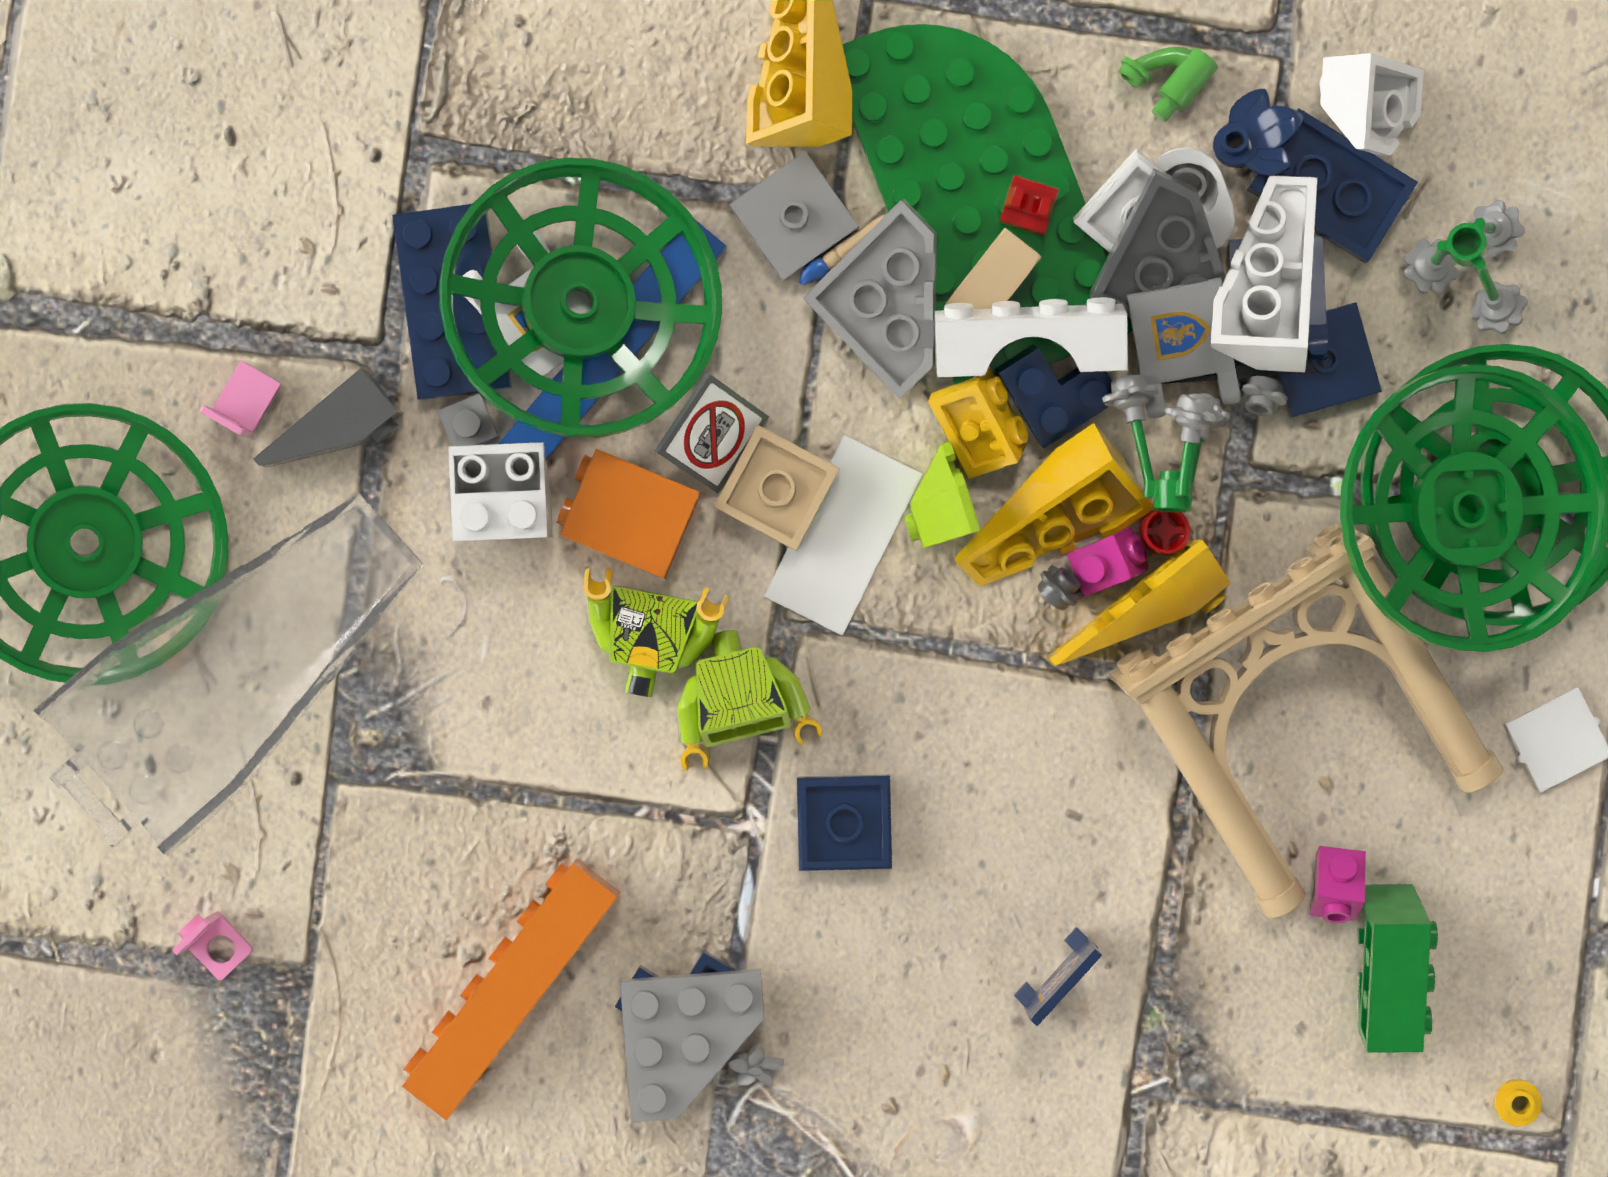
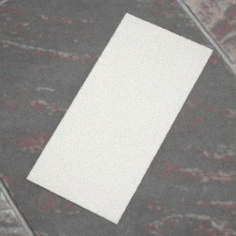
(846, 537)

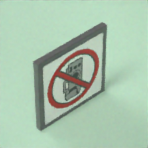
(711, 432)

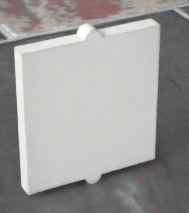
(1558, 739)

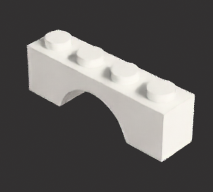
(972, 337)

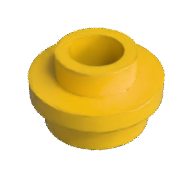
(1508, 1092)

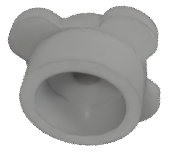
(1262, 396)

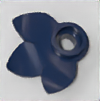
(1264, 135)

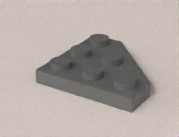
(1160, 243)

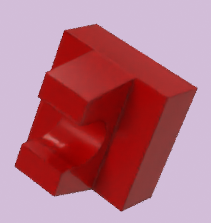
(1028, 205)

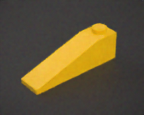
(803, 79)
(1068, 498)
(1169, 592)

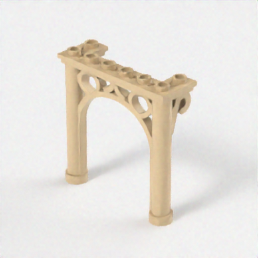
(1206, 767)

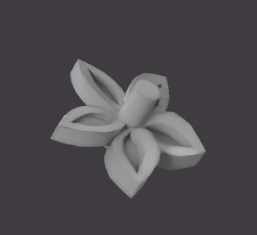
(754, 1066)

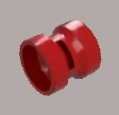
(1172, 531)

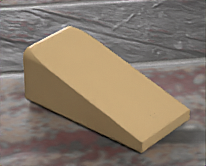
(997, 272)

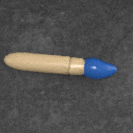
(821, 266)

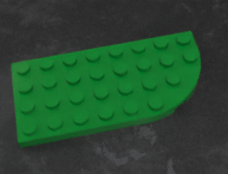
(947, 133)

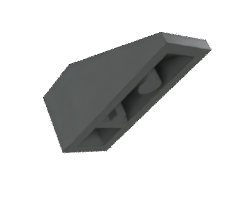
(342, 420)

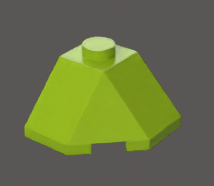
(941, 503)

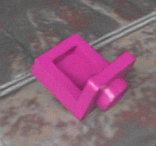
(1109, 561)
(1338, 884)

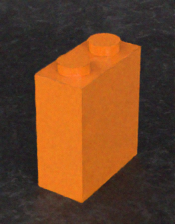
(628, 512)

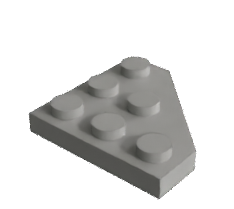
(886, 298)
(683, 1034)

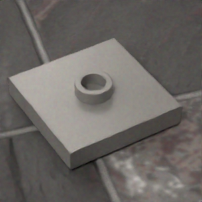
(794, 216)

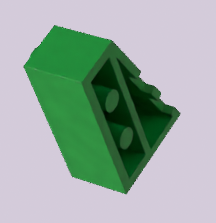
(1395, 970)

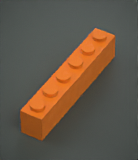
(510, 989)

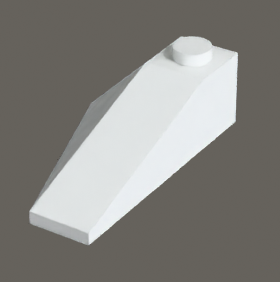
(1267, 291)

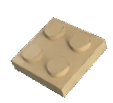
(777, 488)

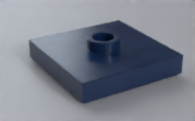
(1346, 371)
(844, 822)

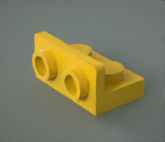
(980, 423)

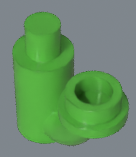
(1190, 76)

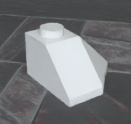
(1371, 99)

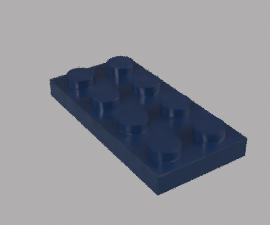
(421, 248)

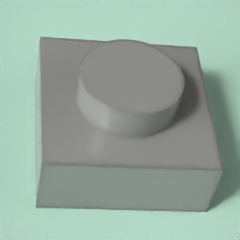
(468, 422)

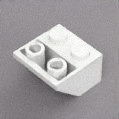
(499, 492)

